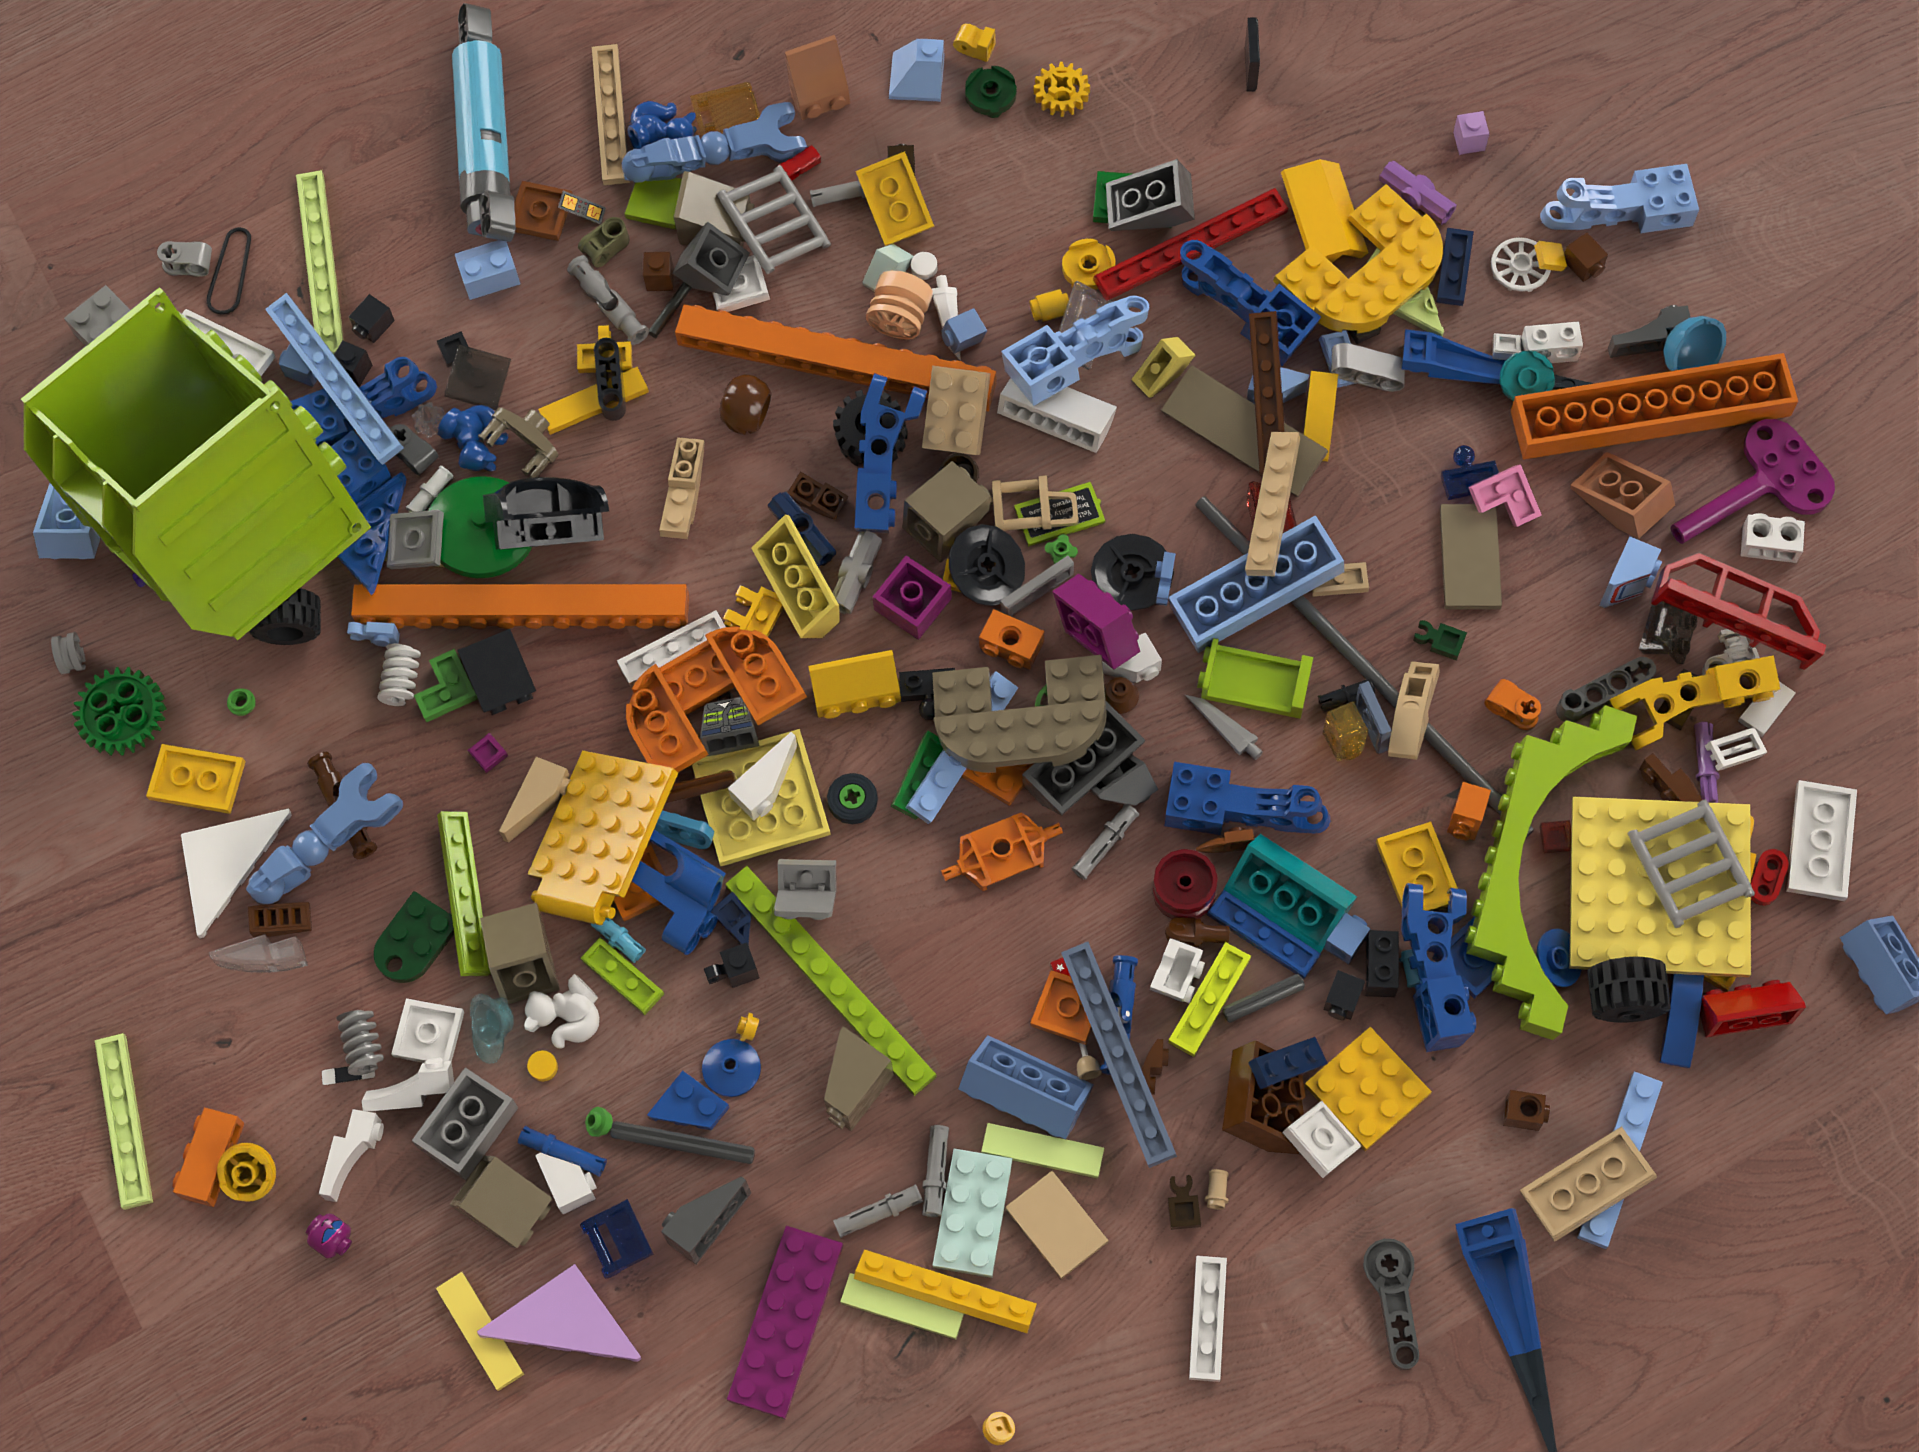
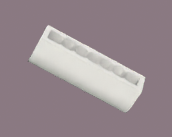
(1064, 415)

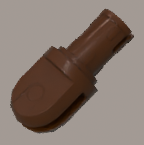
(1194, 932)

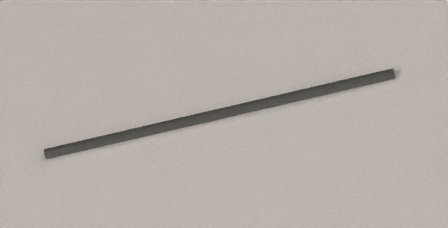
(1440, 744)

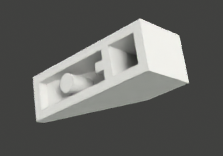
(761, 783)

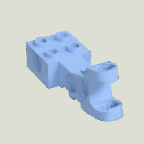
(1655, 199)
(1050, 360)

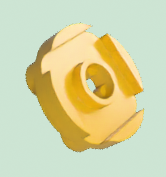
(1079, 253)

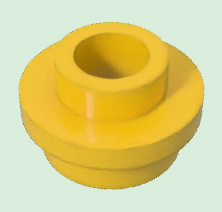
(747, 1027)

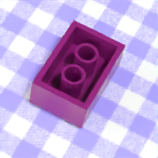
(1097, 621)

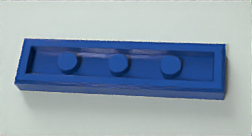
(1264, 934)

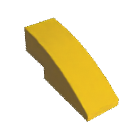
(1320, 408)

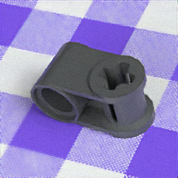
(417, 452)

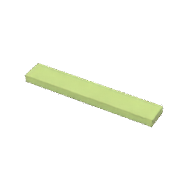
(123, 1121)

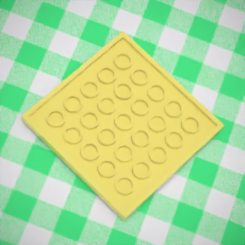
(1618, 908)

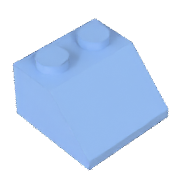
(487, 269)

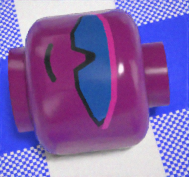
(329, 1235)

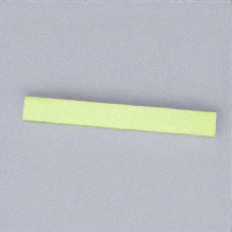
(320, 258)

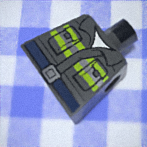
(727, 726)

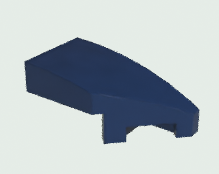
(734, 917)

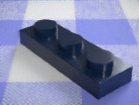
(1455, 266)
(1287, 1062)

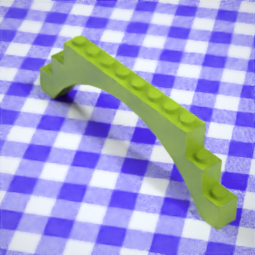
(1498, 922)

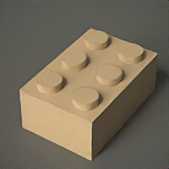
(956, 410)

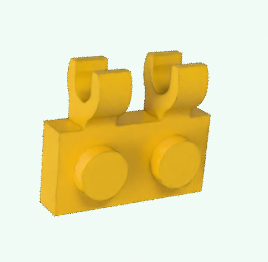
(762, 614)

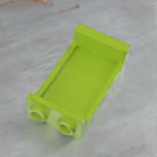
(1255, 680)

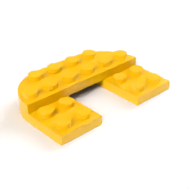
(1406, 264)

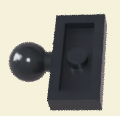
(919, 686)

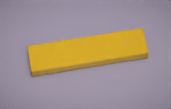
(586, 404)

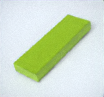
(622, 976)

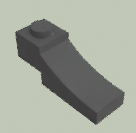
(1649, 337)

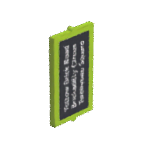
(1088, 514)

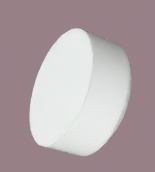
(924, 265)

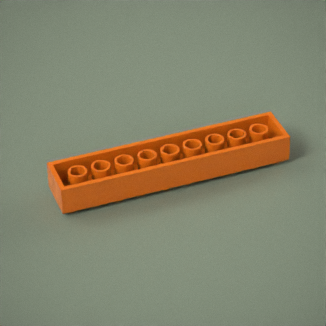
(1653, 406)

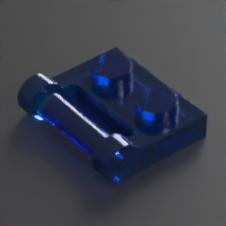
(625, 1233)

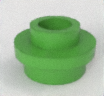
(238, 695)
(598, 1122)

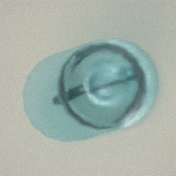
(490, 1024)

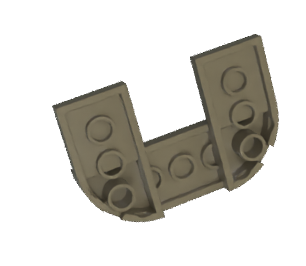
(1021, 735)

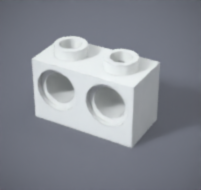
(1556, 341)
(1772, 545)

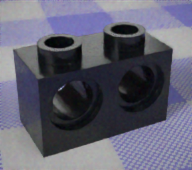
(1382, 963)

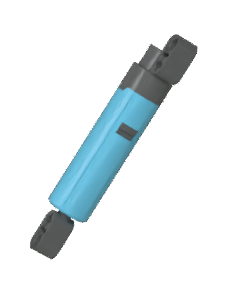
(481, 128)

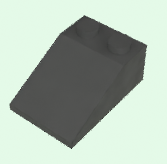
(1151, 198)
(703, 1219)

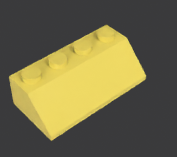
(797, 580)

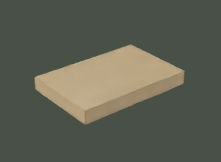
(1056, 1224)

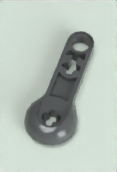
(1393, 1293)

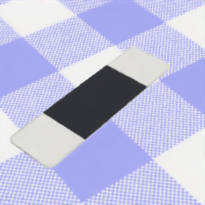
(341, 1075)

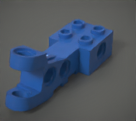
(1242, 296)
(385, 393)
(363, 470)
(876, 476)
(1204, 800)
(1441, 994)

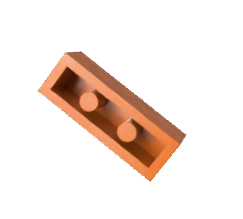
(212, 1137)

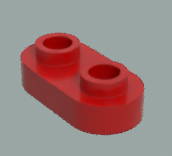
(1769, 879)

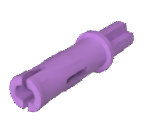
(1706, 767)

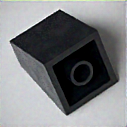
(497, 672)

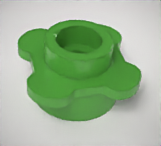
(1061, 542)

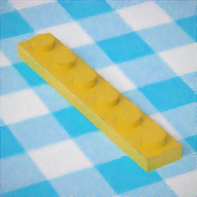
(945, 1291)

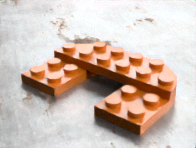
(698, 676)

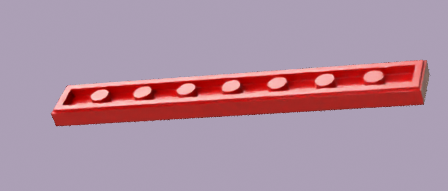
(1211, 232)

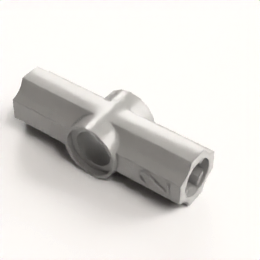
(856, 570)

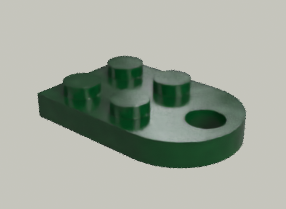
(415, 937)

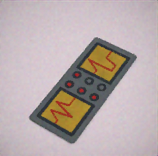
(581, 207)

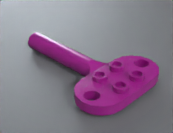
(1782, 468)

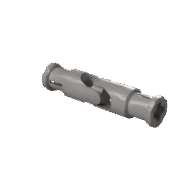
(597, 287)

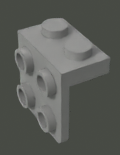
(806, 888)

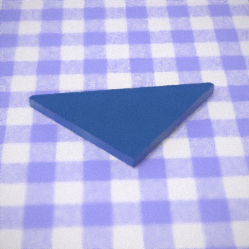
(367, 553)

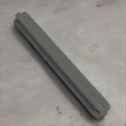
(682, 1142)

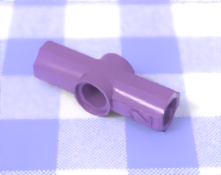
(1417, 192)

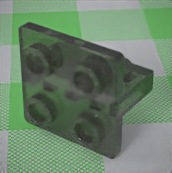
(1668, 632)

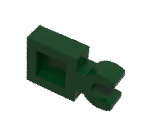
(1445, 641)

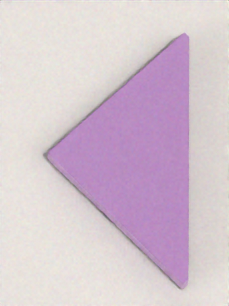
(563, 1317)

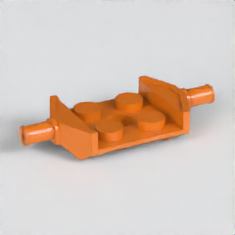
(985, 866)

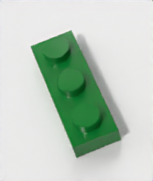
(923, 760)

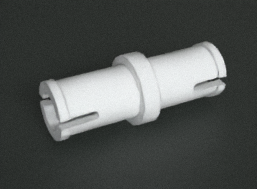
(430, 490)

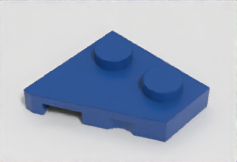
(689, 1104)

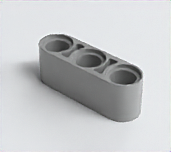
(1368, 367)

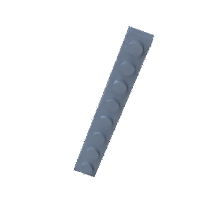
(1119, 1055)

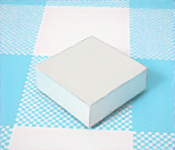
(1505, 345)

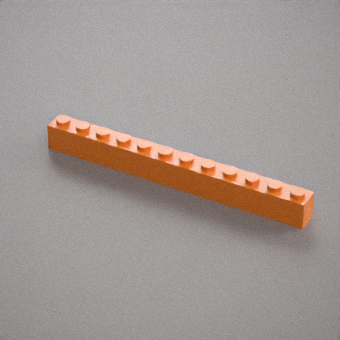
(811, 351)
(523, 605)

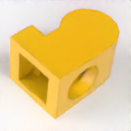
(975, 41)

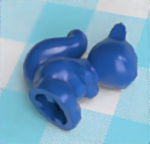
(649, 124)
(465, 428)

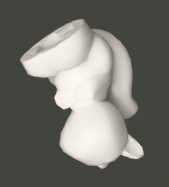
(573, 1006)

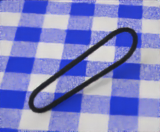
(218, 268)

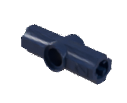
(817, 544)

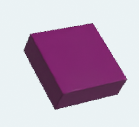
(487, 752)

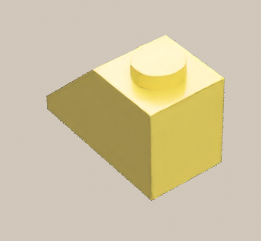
(1163, 365)

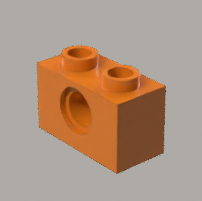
(1003, 627)
(1468, 811)

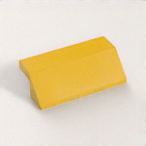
(1323, 209)

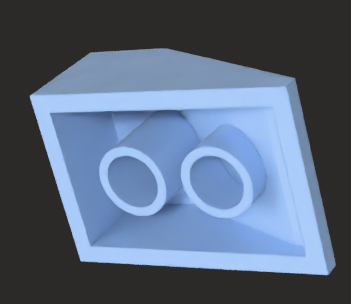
(61, 533)

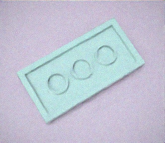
(972, 1213)

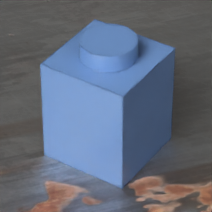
(963, 331)
(295, 367)
(1347, 937)

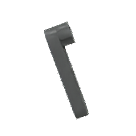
(1604, 687)

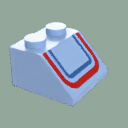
(1633, 572)

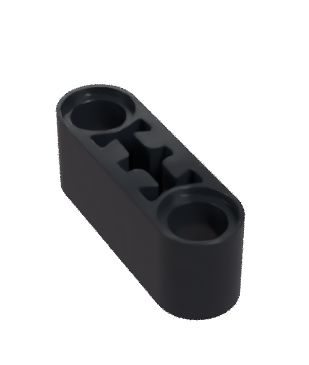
(605, 393)

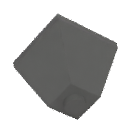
(711, 261)
(1127, 783)

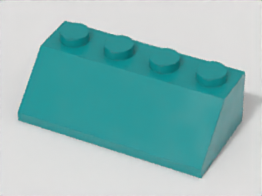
(1289, 892)

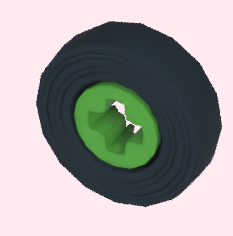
(845, 810)

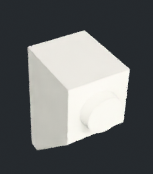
(1141, 666)
(567, 1182)

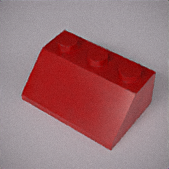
(1750, 1008)

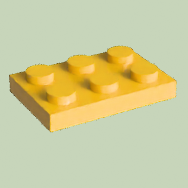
(895, 199)
(195, 778)
(1418, 859)

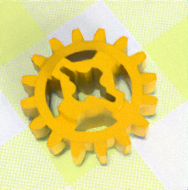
(1061, 89)

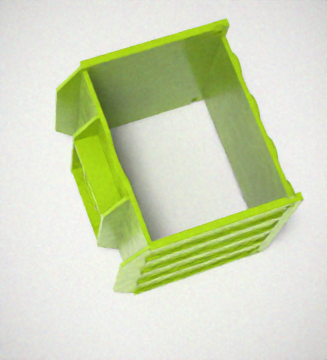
(191, 468)

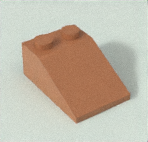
(817, 78)
(1625, 494)

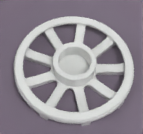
(1520, 264)

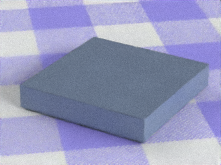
(1373, 717)

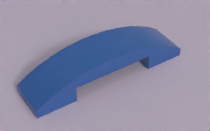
(1682, 1020)

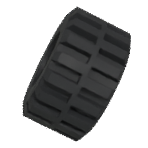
(292, 621)

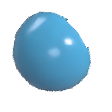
(1695, 343)

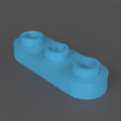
(685, 830)

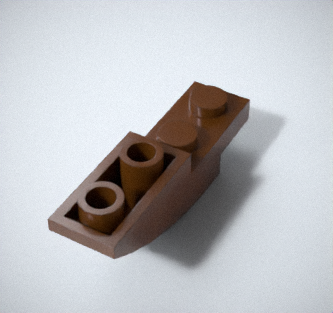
(1671, 786)

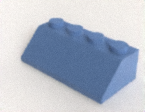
(1025, 1087)

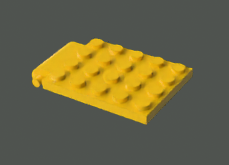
(598, 835)

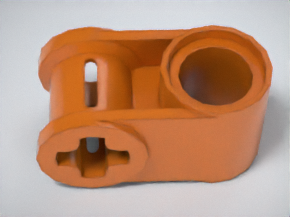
(1512, 704)

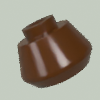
(1126, 696)

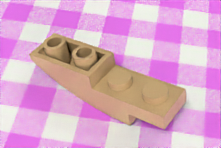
(683, 488)
(1412, 710)

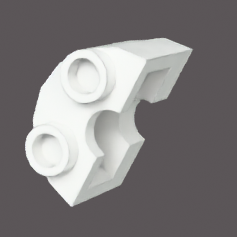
(1177, 971)

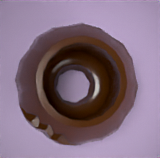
(745, 404)

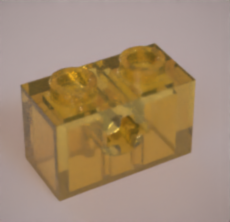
(1345, 732)

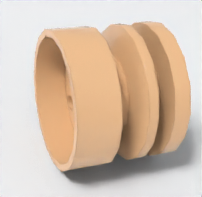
(899, 305)

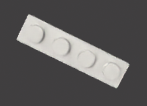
(668, 647)
(1208, 1318)

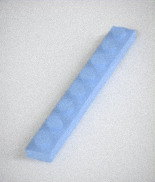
(334, 379)

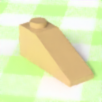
(537, 796)

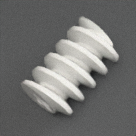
(397, 674)

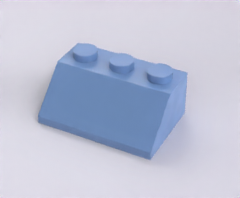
(1885, 962)

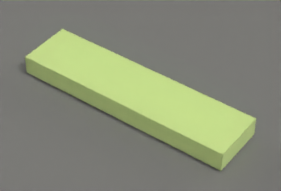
(1043, 1150)
(901, 1308)

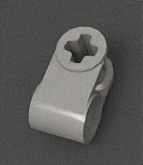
(187, 259)

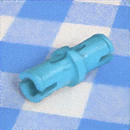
(619, 938)

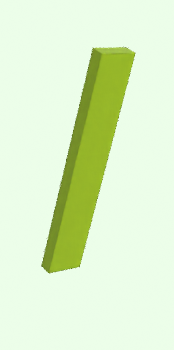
(463, 892)

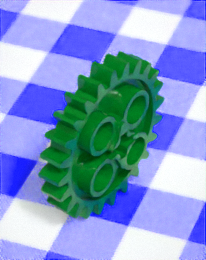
(125, 732)

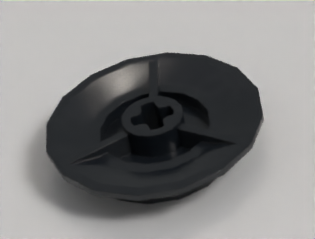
(994, 549)
(1126, 554)

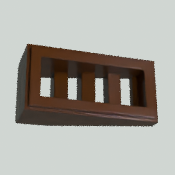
(267, 910)

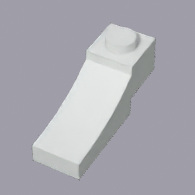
(432, 1078)
(362, 1133)

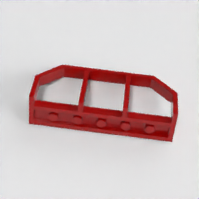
(1736, 619)

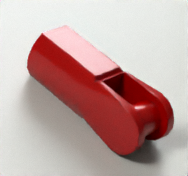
(801, 162)

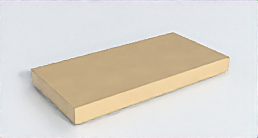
(1588, 1184)

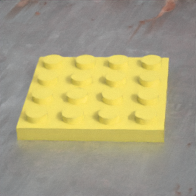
(795, 814)

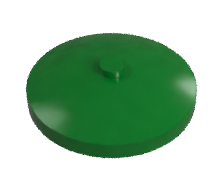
(466, 537)

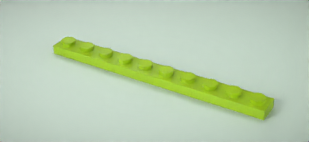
(832, 981)

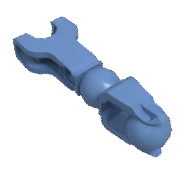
(343, 819)

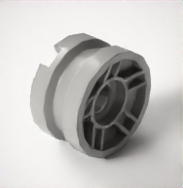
(68, 653)

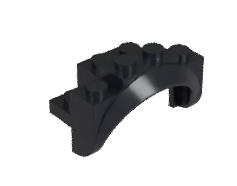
(545, 512)

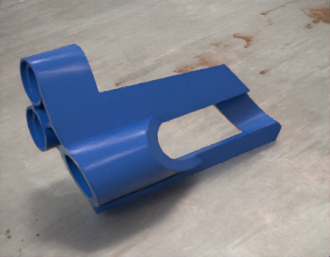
(687, 892)

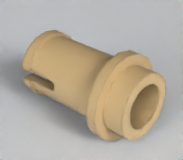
(1217, 1187)

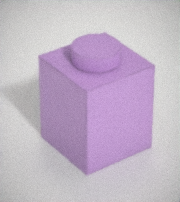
(1471, 132)

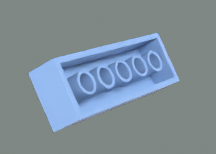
(1232, 600)

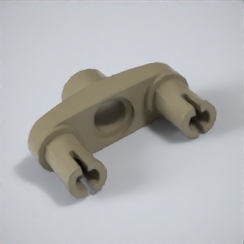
(529, 430)

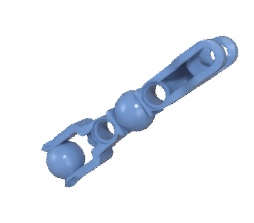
(673, 156)

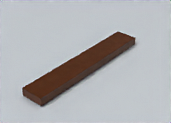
(1266, 380)

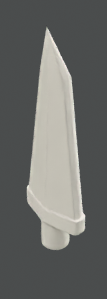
(945, 302)

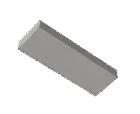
(1037, 586)

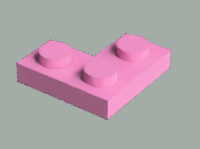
(1507, 488)

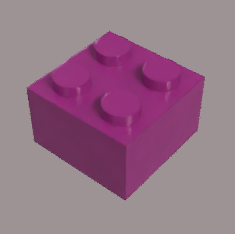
(912, 597)

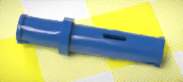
(551, 1146)

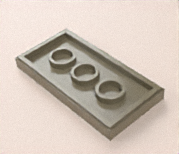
(1470, 557)

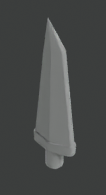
(1236, 735)

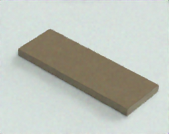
(1231, 424)

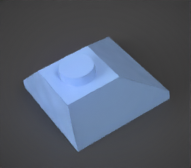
(918, 71)

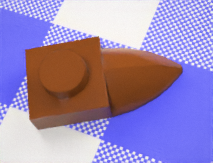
(1233, 840)

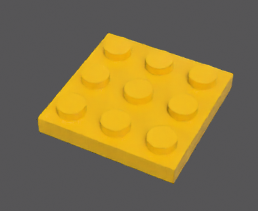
(1368, 1088)

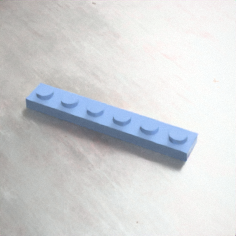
(947, 770)
(1634, 1119)

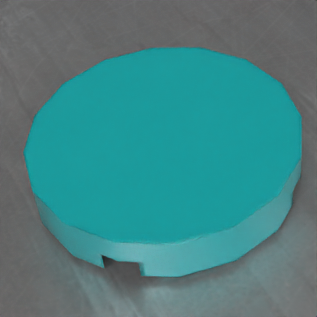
(1526, 374)

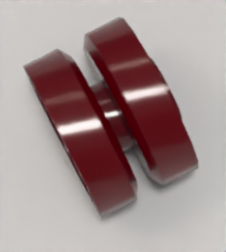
(1199, 882)

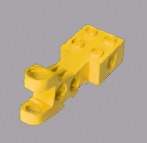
(1716, 687)

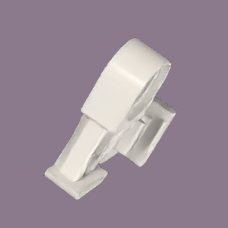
(1736, 647)

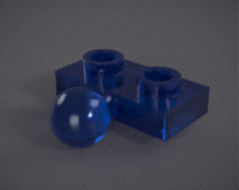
(1459, 479)

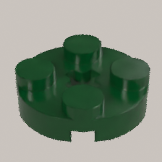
(994, 103)

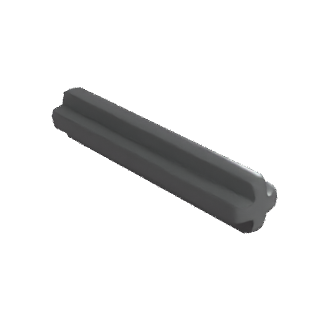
(1263, 998)

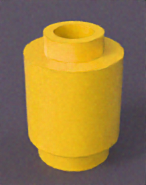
(1049, 305)

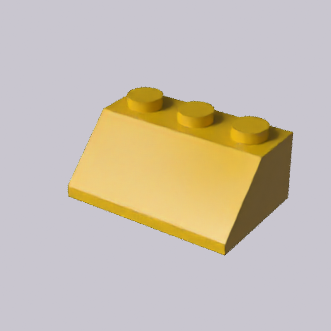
(855, 684)

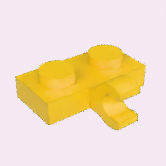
(586, 357)

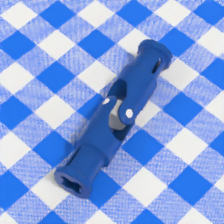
(1123, 993)

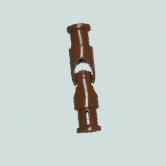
(329, 783)

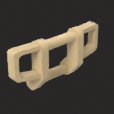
(1031, 522)

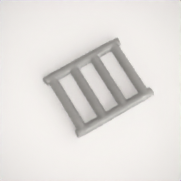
(755, 242)
(1717, 837)

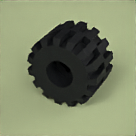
(850, 432)
(1628, 989)

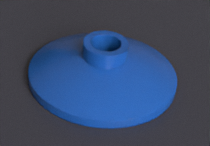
(1554, 958)
(736, 1080)

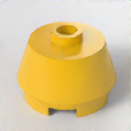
(246, 1172)

